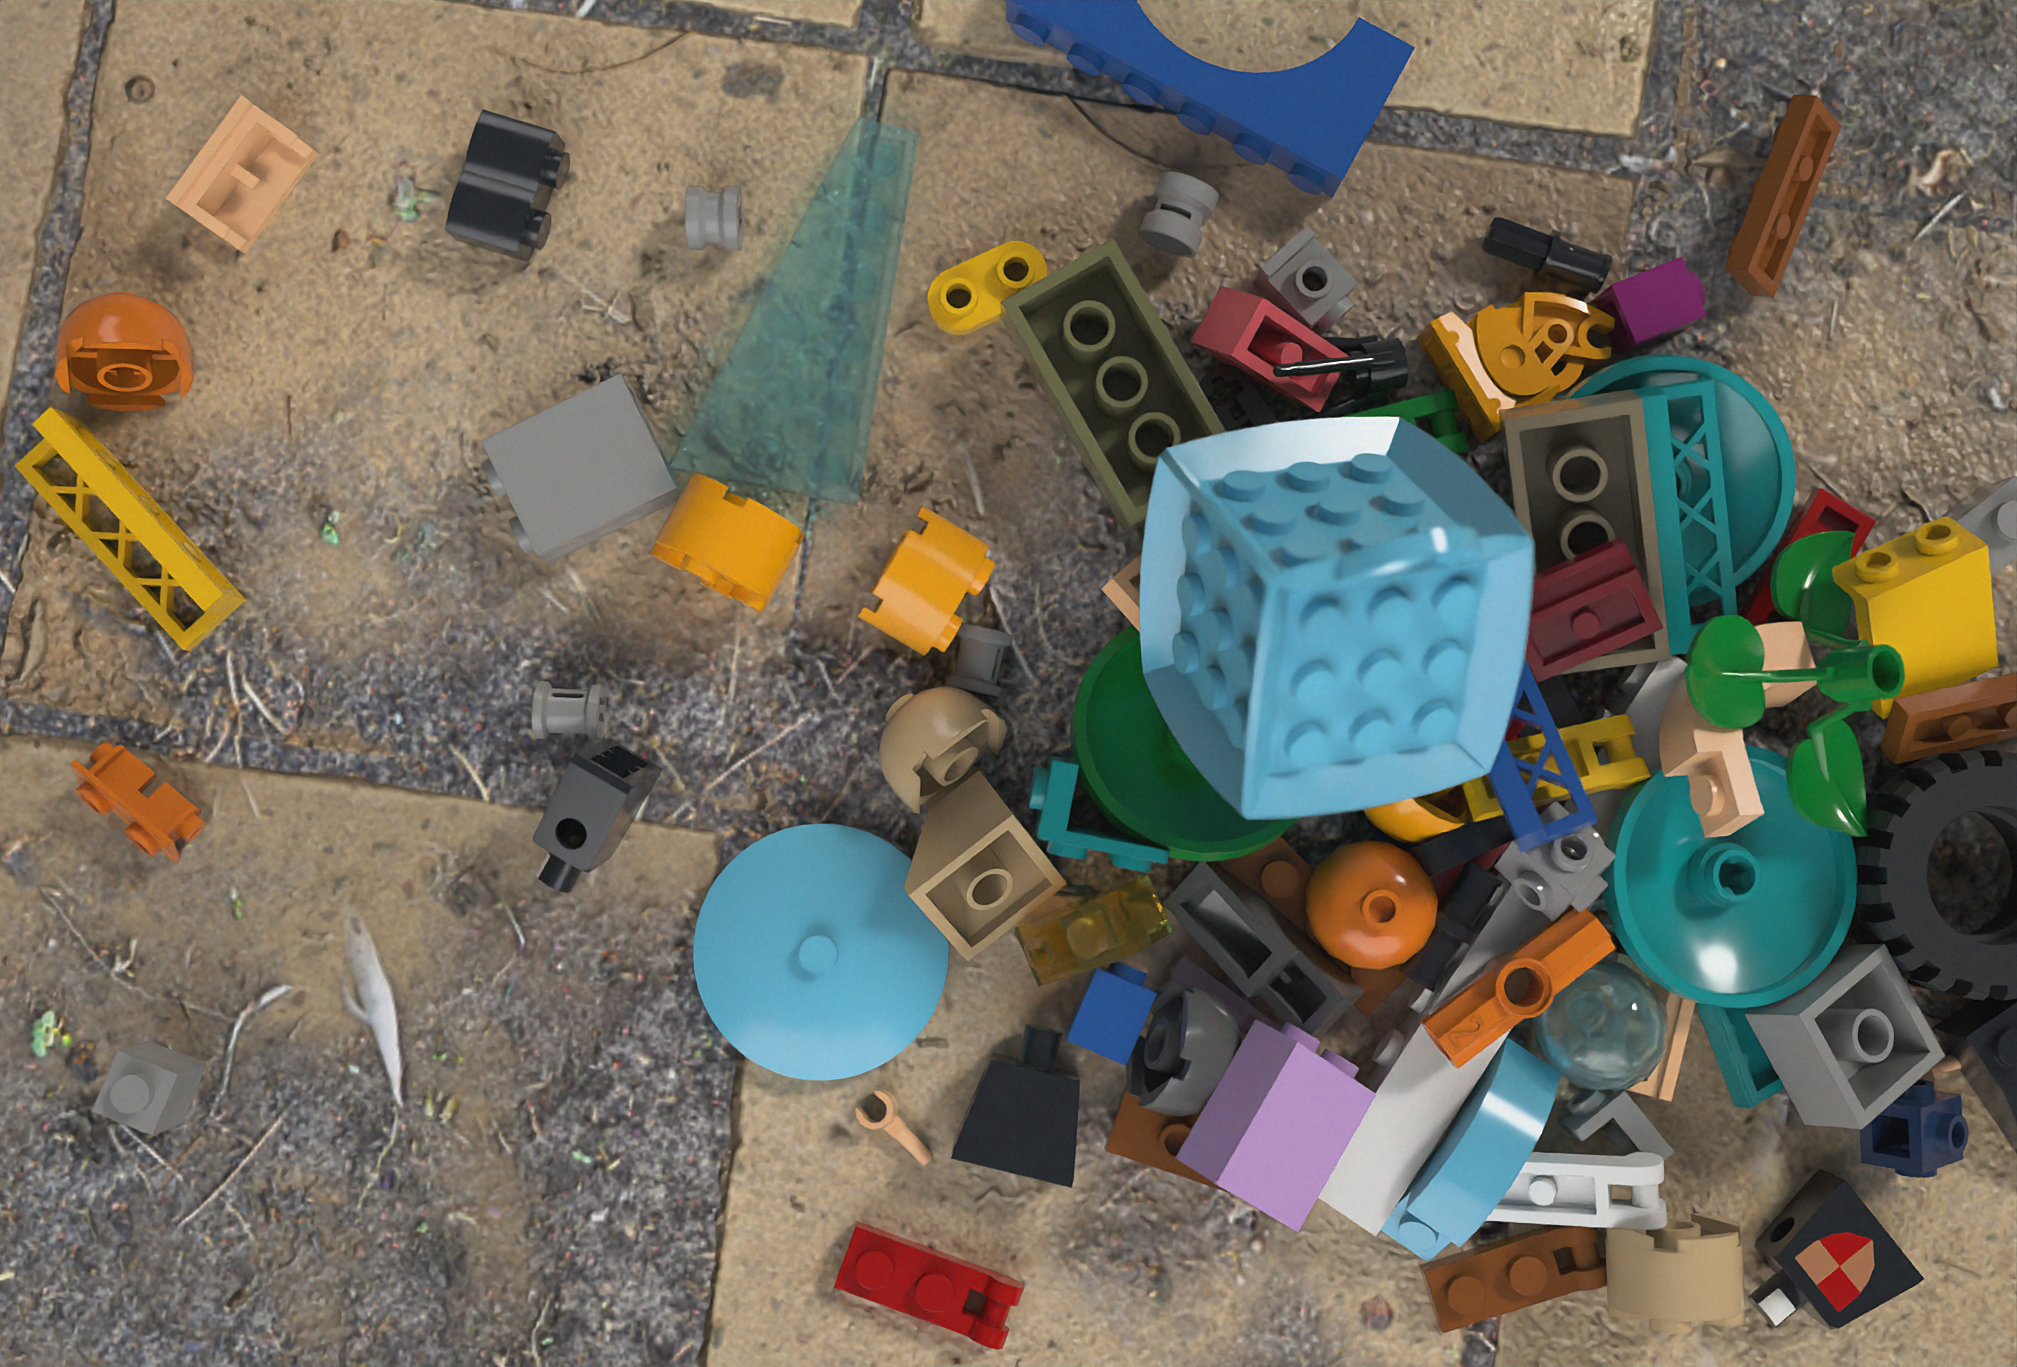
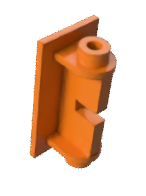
(117, 785)

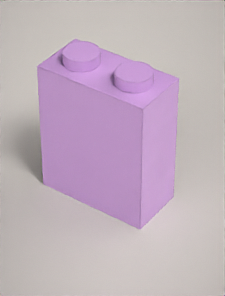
(1278, 1122)

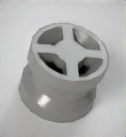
(714, 218)

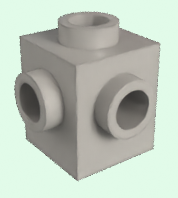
(1559, 871)

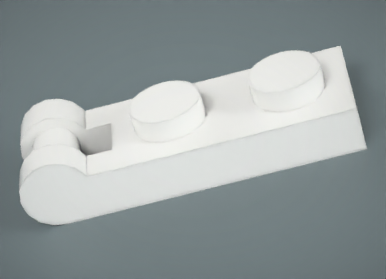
(1579, 1191)

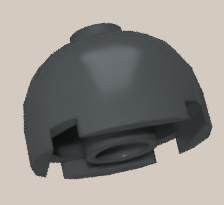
(1183, 1051)

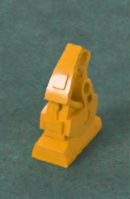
(1508, 354)

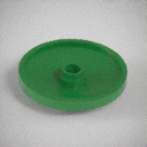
(1141, 772)

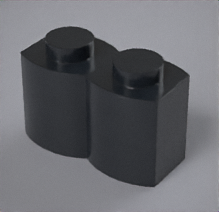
(507, 186)

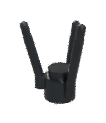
(1370, 366)

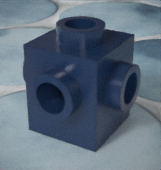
(1916, 1132)

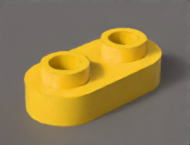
(986, 284)

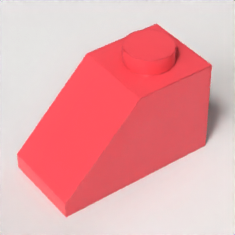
(1257, 336)

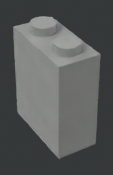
(580, 470)

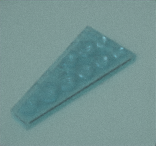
(807, 364)

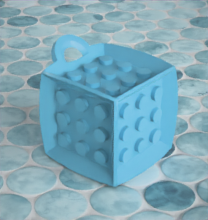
(1331, 613)

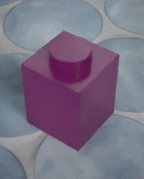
(1652, 305)

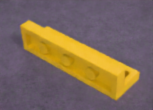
(139, 521)

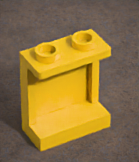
(1927, 601)

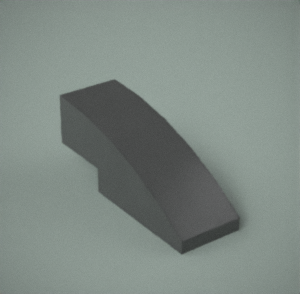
(1263, 949)

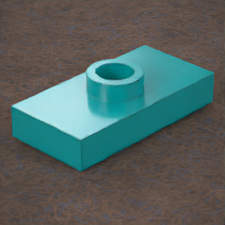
(1739, 1055)

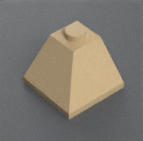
(977, 868)

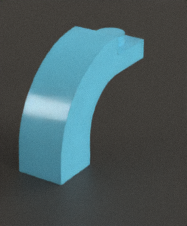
(1478, 1155)

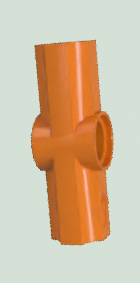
(1481, 1009)

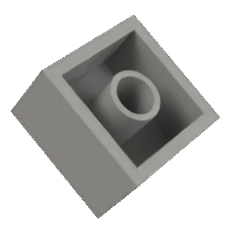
(1847, 1039)

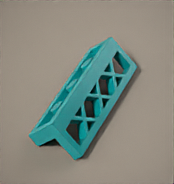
(1666, 503)

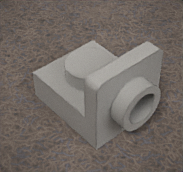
(1627, 1126)

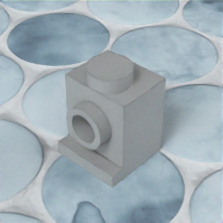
(1282, 282)

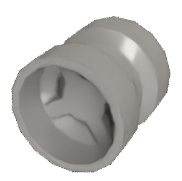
(1178, 214)

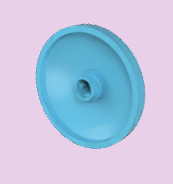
(818, 953)

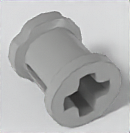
(979, 660)
(569, 711)

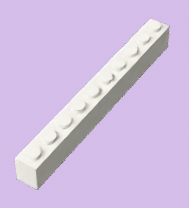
(1412, 1078)

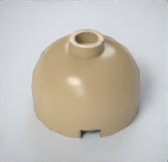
(936, 742)

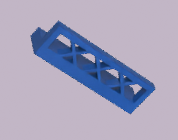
(1509, 787)

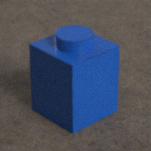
(1111, 1011)

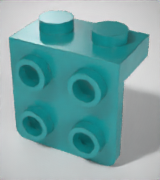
(1052, 796)

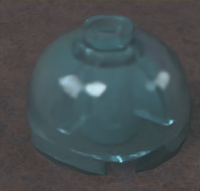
(1604, 1028)

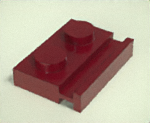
(1587, 610)

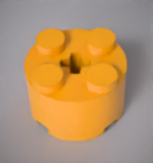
(728, 542)
(927, 582)

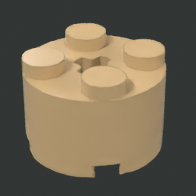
(1677, 1274)

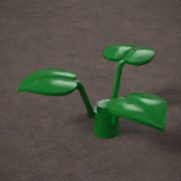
(1728, 691)

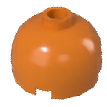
(123, 353)
(1371, 904)

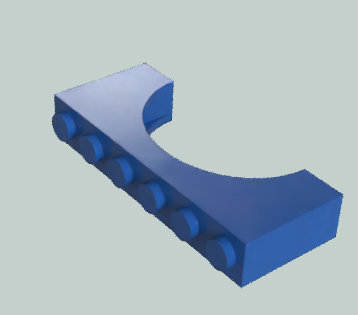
(1293, 118)

